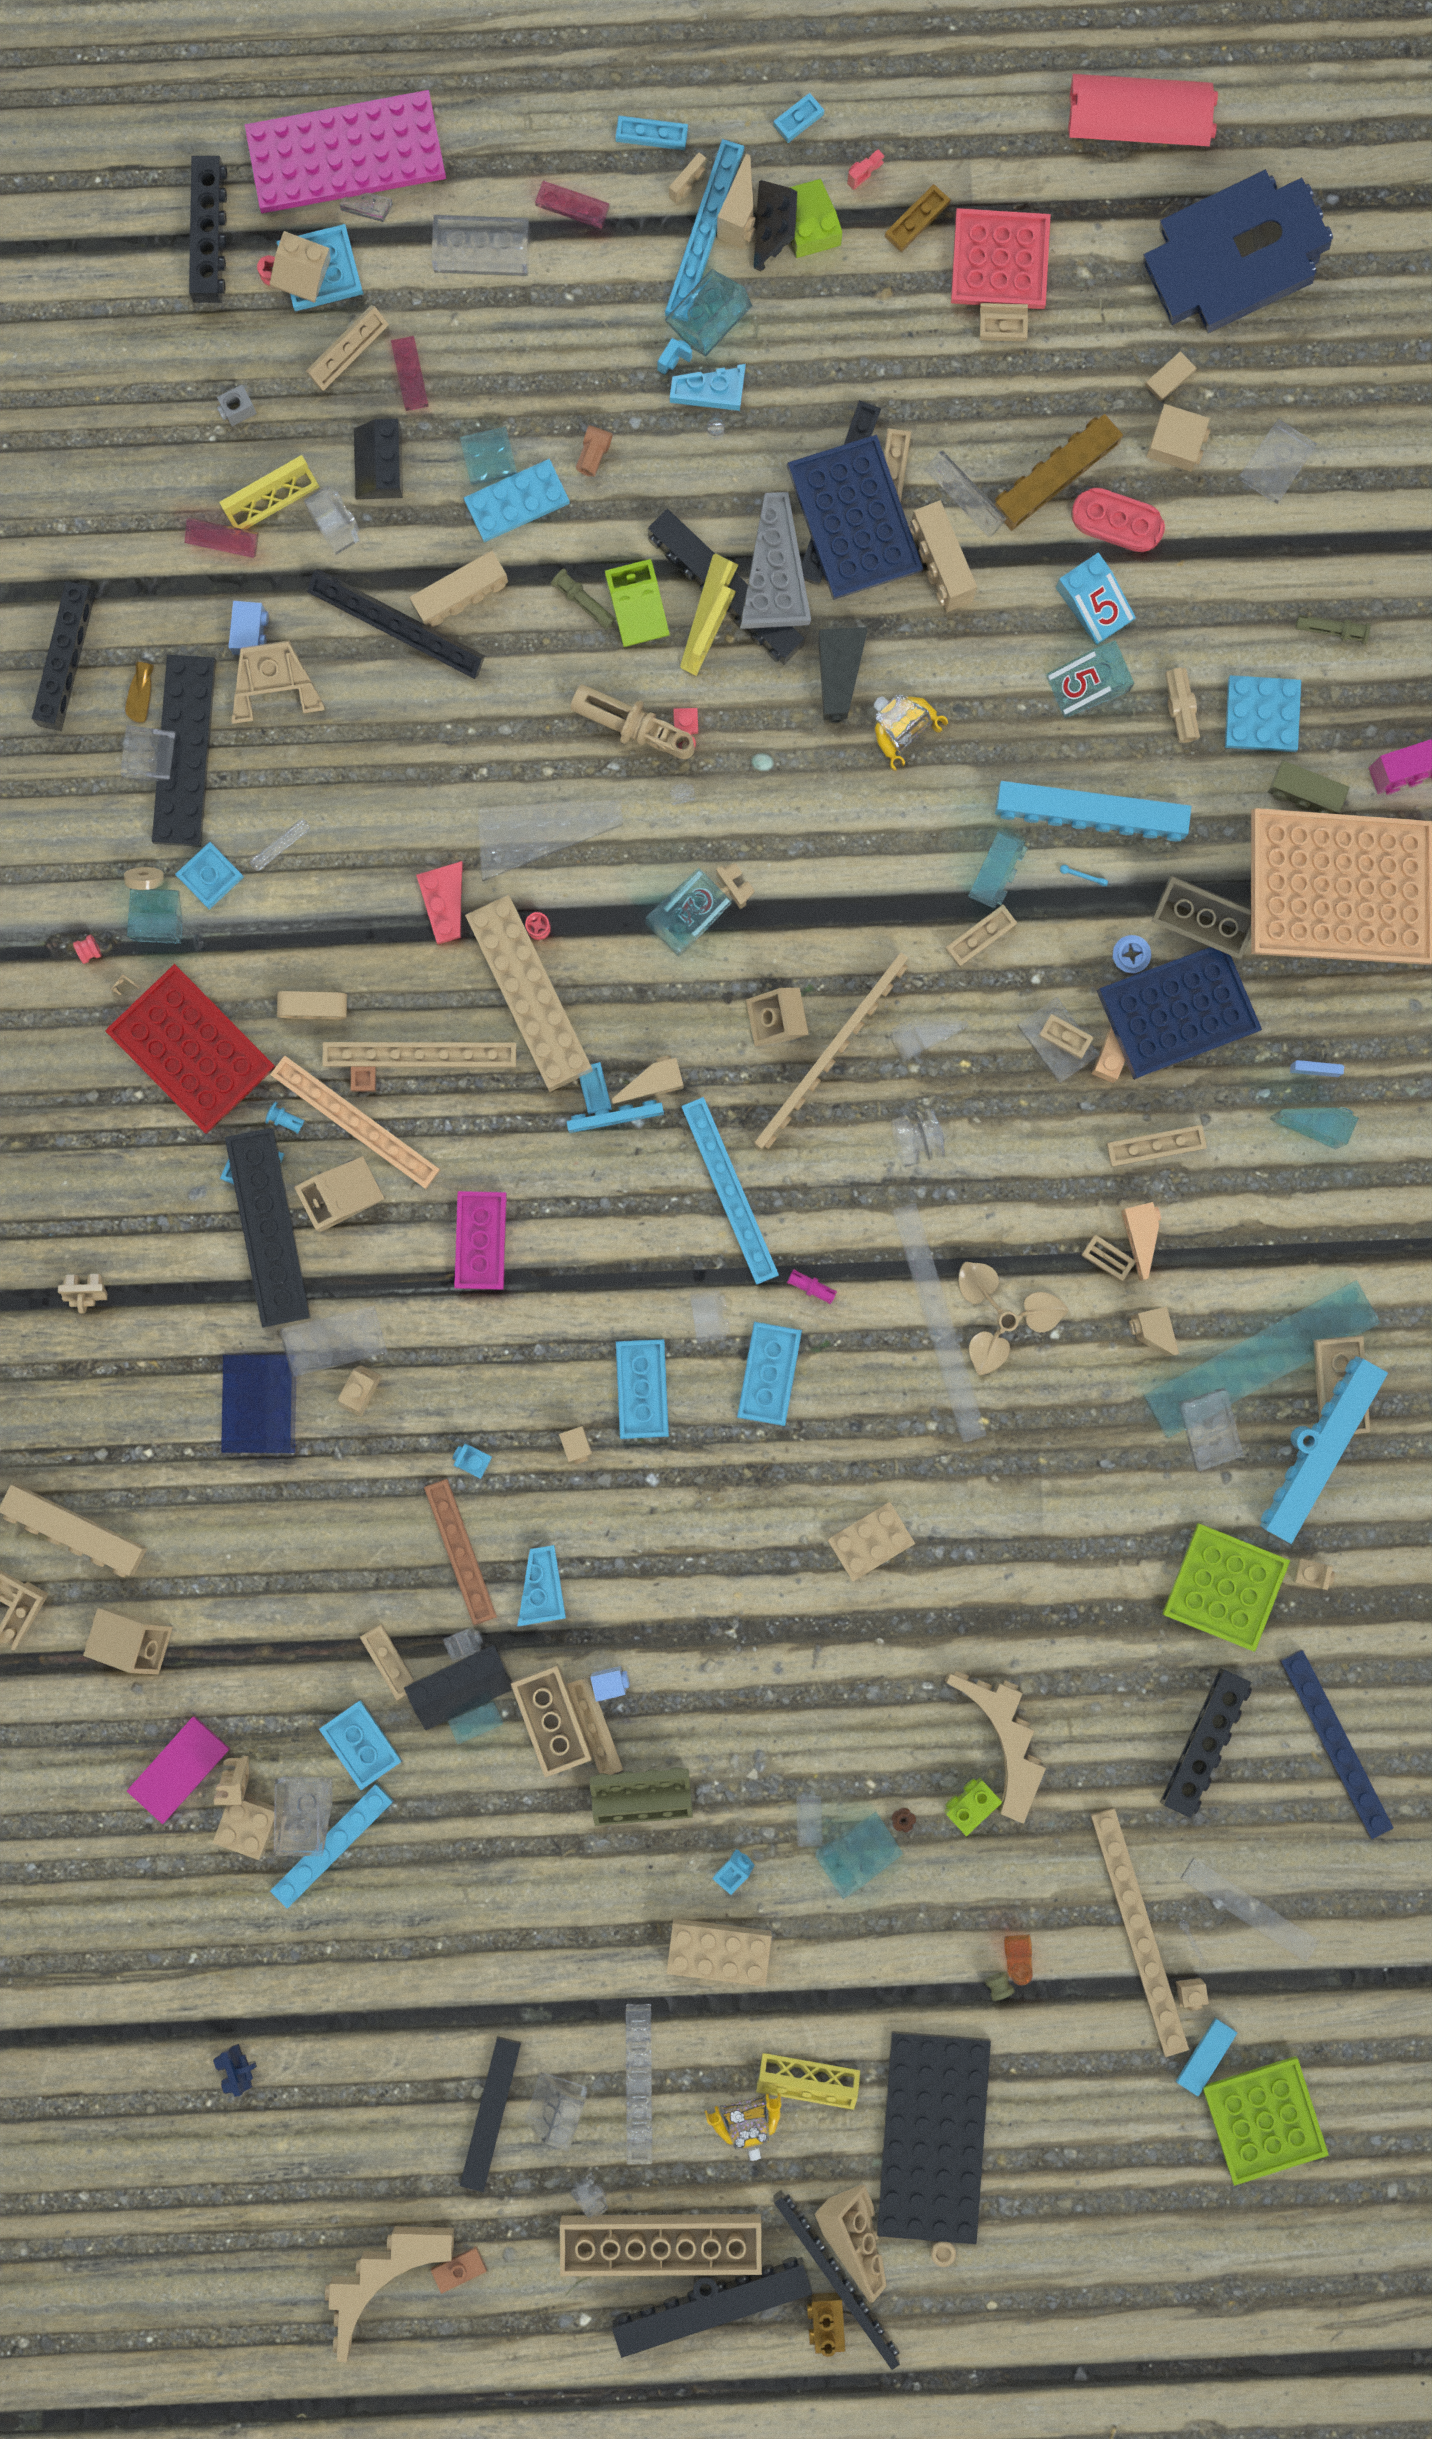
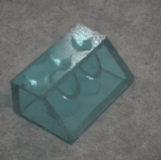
(709, 312)

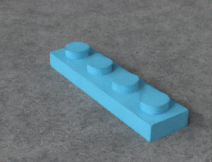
(625, 1114)

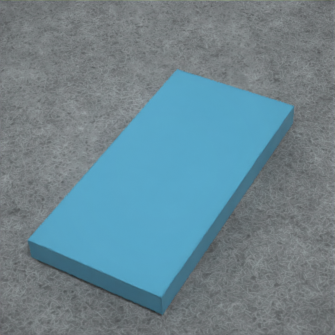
(769, 1373)
(642, 1389)

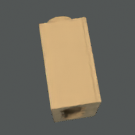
(1179, 438)

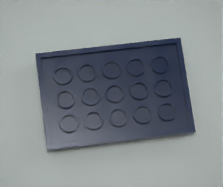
(854, 517)
(1178, 1011)

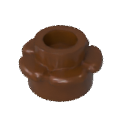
(903, 1813)

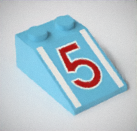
(1095, 598)

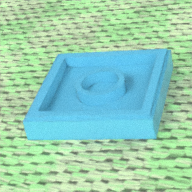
(209, 875)

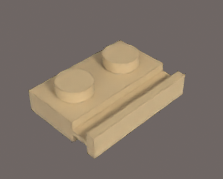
(1003, 322)

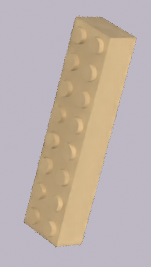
(529, 993)
(660, 2245)

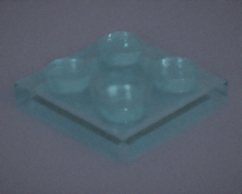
(488, 455)

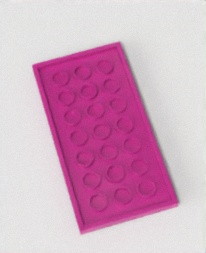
(345, 151)

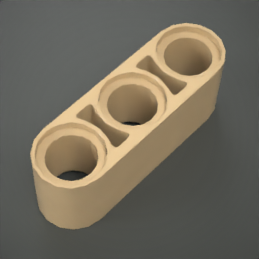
(311, 1005)

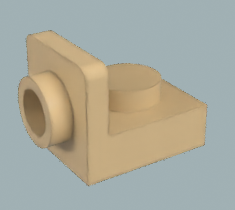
(1314, 1574)

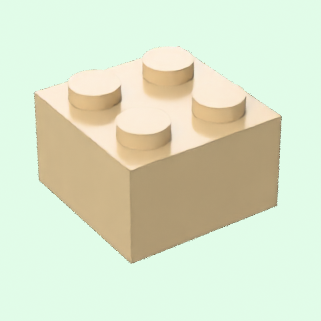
(246, 1827)

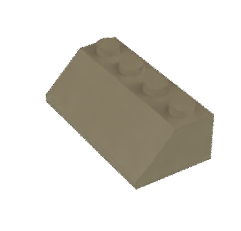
(1204, 917)

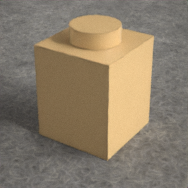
(576, 1445)

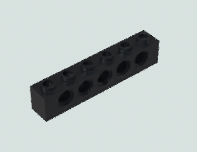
(204, 170)
(63, 656)
(1193, 1750)

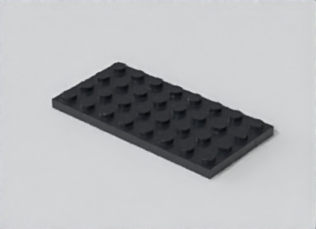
(933, 2137)

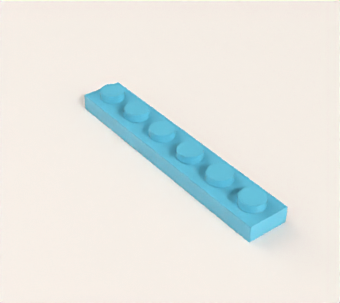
(336, 1842)

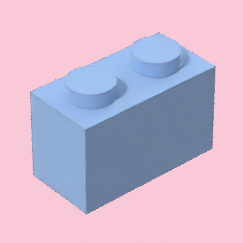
(247, 625)
(609, 1683)

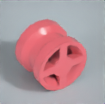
(263, 265)
(87, 949)

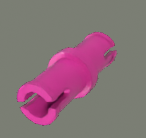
(811, 1286)

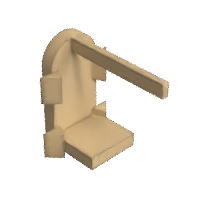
(120, 980)

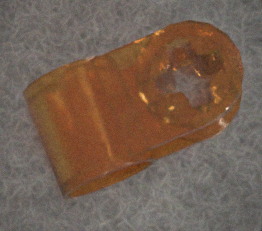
(1019, 1953)

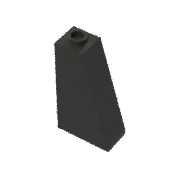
(839, 665)

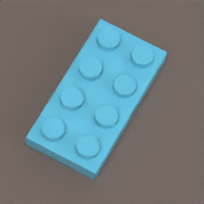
(516, 500)

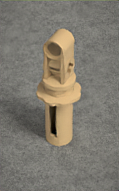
(638, 724)

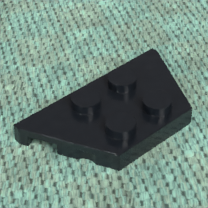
(774, 221)

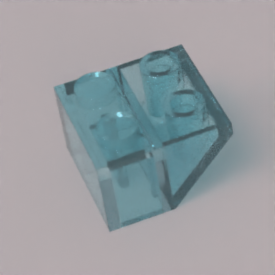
(155, 916)

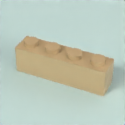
(459, 590)

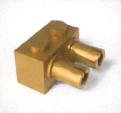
(827, 2323)

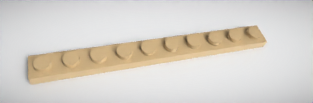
(826, 1060)
(1139, 1932)

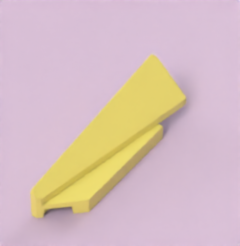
(710, 612)

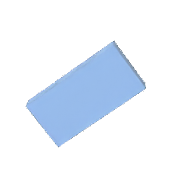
(1317, 1068)

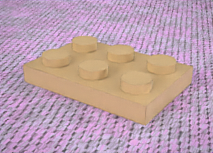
(871, 1541)

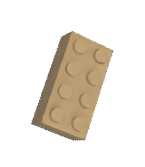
(942, 556)
(551, 1720)
(719, 1952)

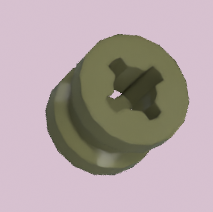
(999, 1986)

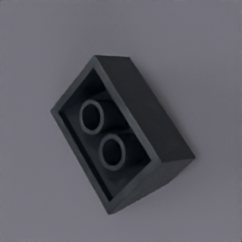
(378, 460)

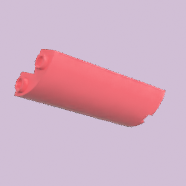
(1142, 110)

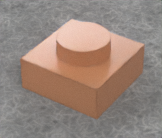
(363, 1078)

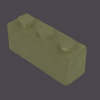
(1307, 789)

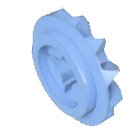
(1137, 945)

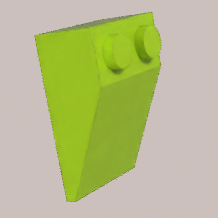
(816, 220)

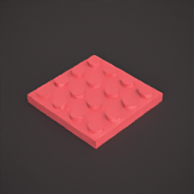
(1000, 258)

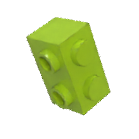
(972, 1805)

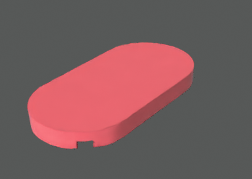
(1118, 519)

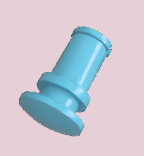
(283, 1118)

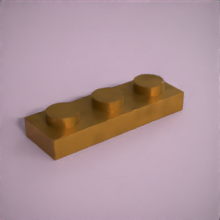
(917, 218)

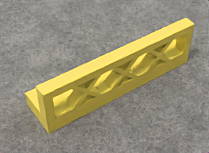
(265, 486)
(811, 2089)

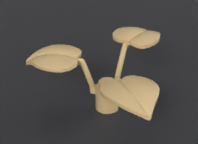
(1041, 1314)

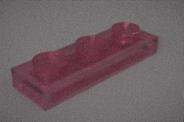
(572, 204)
(409, 373)
(221, 537)

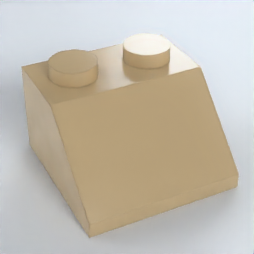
(299, 266)
(777, 1016)
(1155, 1330)

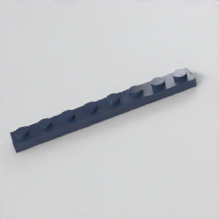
(1336, 1744)

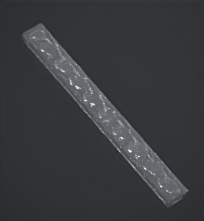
(939, 1323)

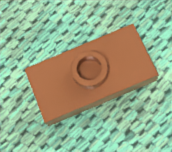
(459, 2270)

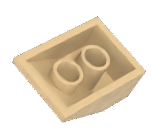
(736, 215)

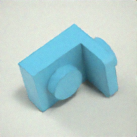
(671, 355)
(471, 1460)
(734, 1872)

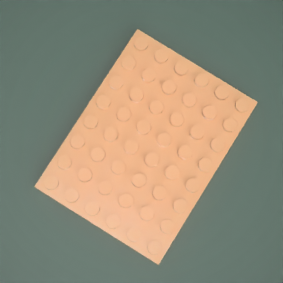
(1341, 887)

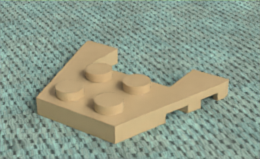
(268, 670)

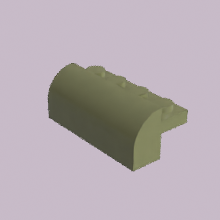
(641, 1796)

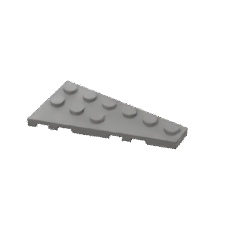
(776, 579)

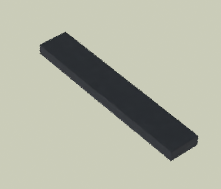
(490, 2114)

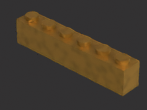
(1058, 471)

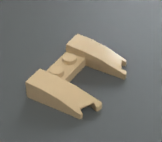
(24, 1604)

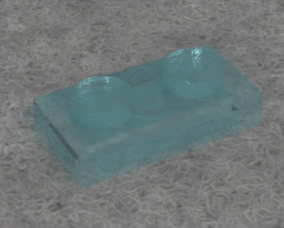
(475, 1722)

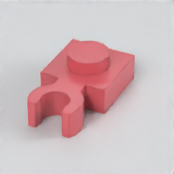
(861, 171)
(686, 720)

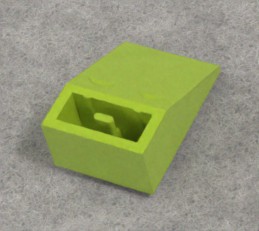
(637, 602)

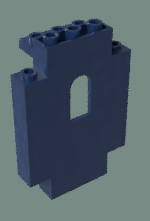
(1203, 268)

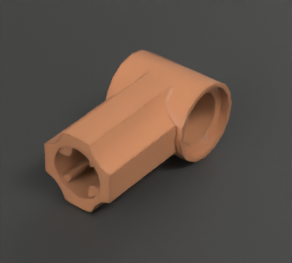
(595, 445)

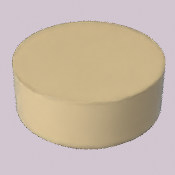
(943, 2253)

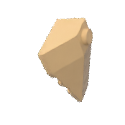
(850, 2232)

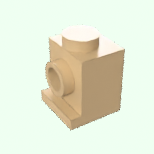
(1192, 1993)

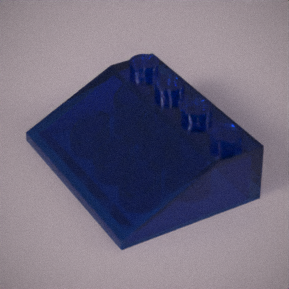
(258, 1404)

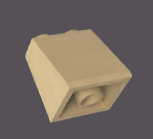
(127, 1641)

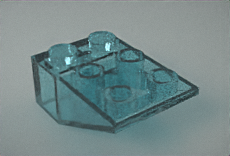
(858, 1855)

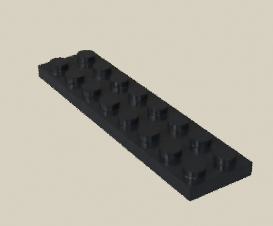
(189, 715)
(267, 1227)

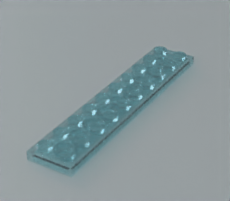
(1265, 1354)

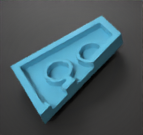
(713, 389)

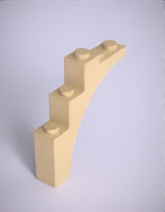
(1021, 1773)
(350, 2294)

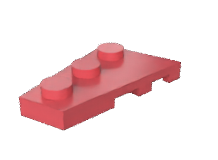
(442, 898)

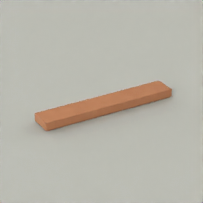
(460, 1552)

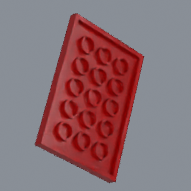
(190, 1049)

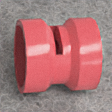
(536, 922)

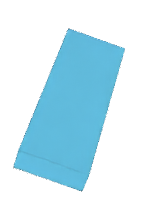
(651, 133)
(1206, 2056)

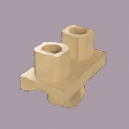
(727, 876)
(82, 1295)

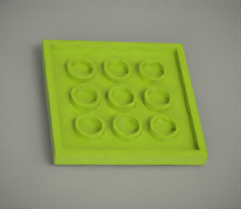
(1226, 1587)
(1265, 2120)

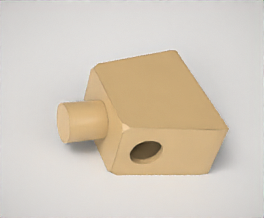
(358, 1390)

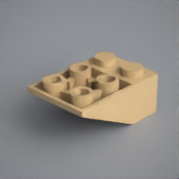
(339, 1194)

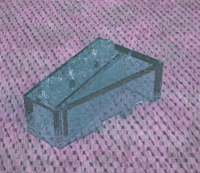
(998, 868)

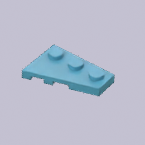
(542, 1588)

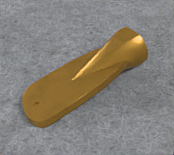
(139, 693)

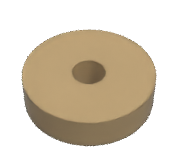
(144, 878)

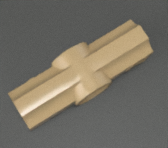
(1182, 705)

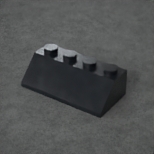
(459, 1687)

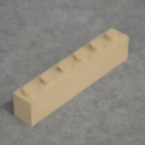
(72, 1530)

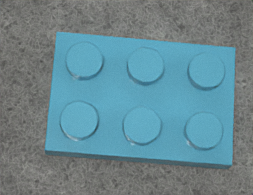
(360, 1745)

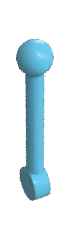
(1064, 869)

